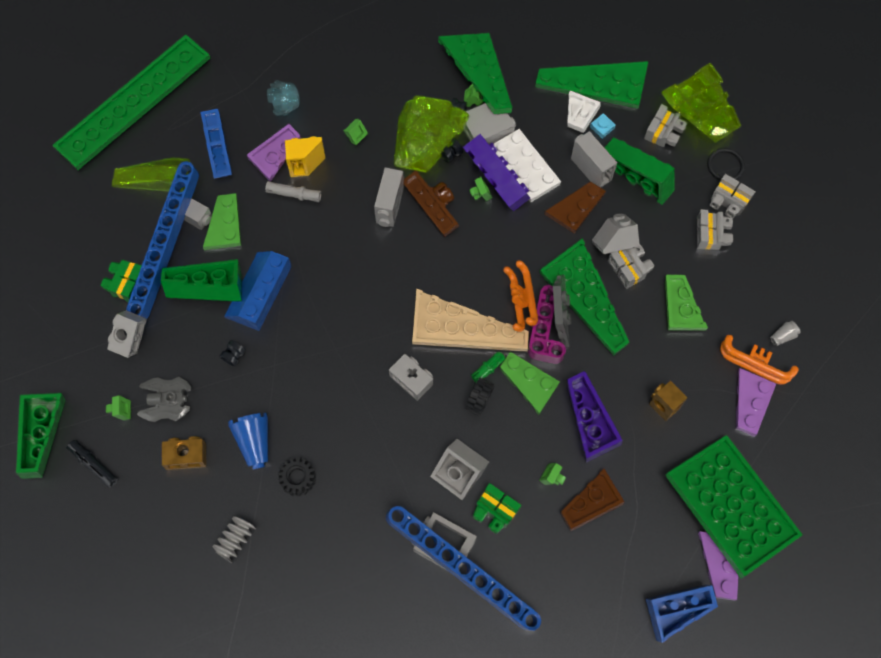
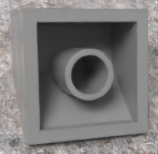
(617, 234)
(459, 469)

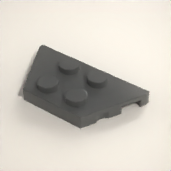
(562, 317)

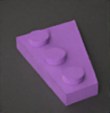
(272, 153)

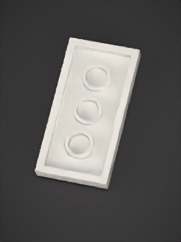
(527, 164)

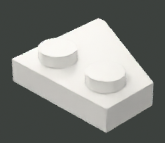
(581, 111)

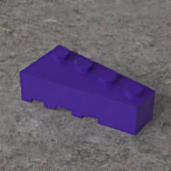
(497, 173)
(593, 421)

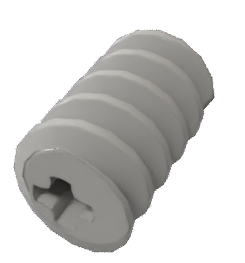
(233, 538)

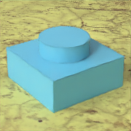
(602, 125)

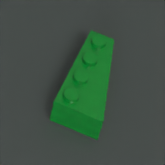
(643, 169)
(204, 281)
(36, 432)

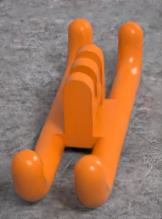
(522, 297)
(756, 362)

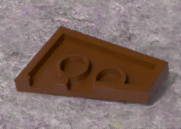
(576, 207)
(593, 502)

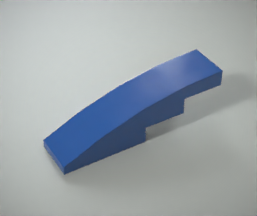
(216, 143)

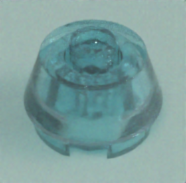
(283, 97)

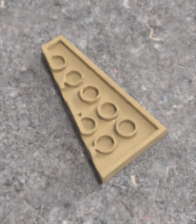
(458, 326)

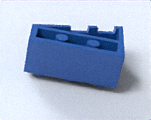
(678, 609)

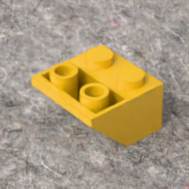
(304, 155)

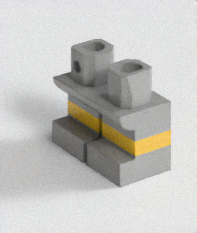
(662, 127)
(723, 194)
(711, 230)
(629, 266)

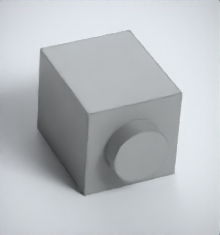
(198, 214)

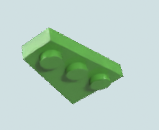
(224, 224)
(681, 306)
(530, 381)

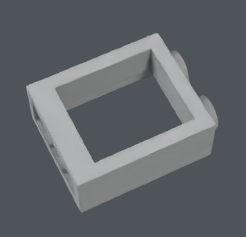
(466, 547)

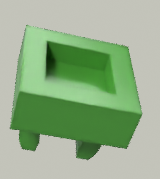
(472, 96)
(355, 131)
(481, 190)
(120, 408)
(552, 475)

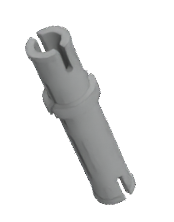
(301, 193)

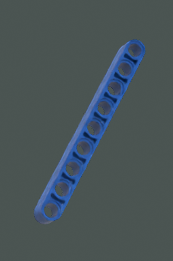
(163, 231)
(473, 570)

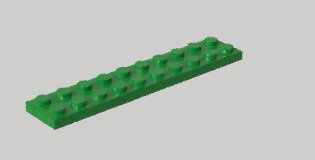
(131, 102)

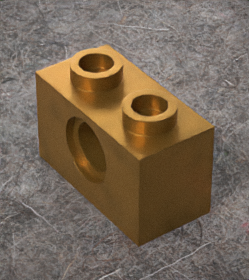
(667, 400)
(195, 457)

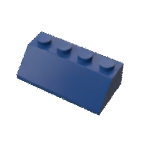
(259, 289)

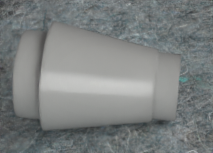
(785, 333)

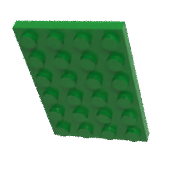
(733, 506)

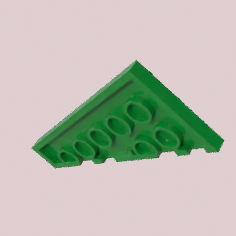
(479, 64)
(608, 83)
(587, 295)

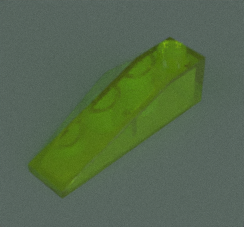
(148, 176)

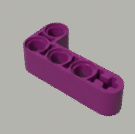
(544, 323)

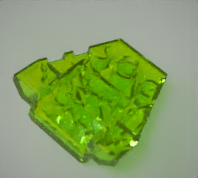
(704, 103)
(425, 130)

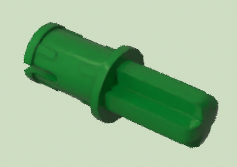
(488, 367)

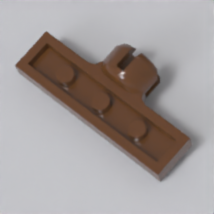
(433, 201)

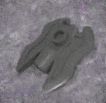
(167, 401)

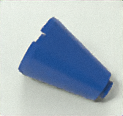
(252, 438)

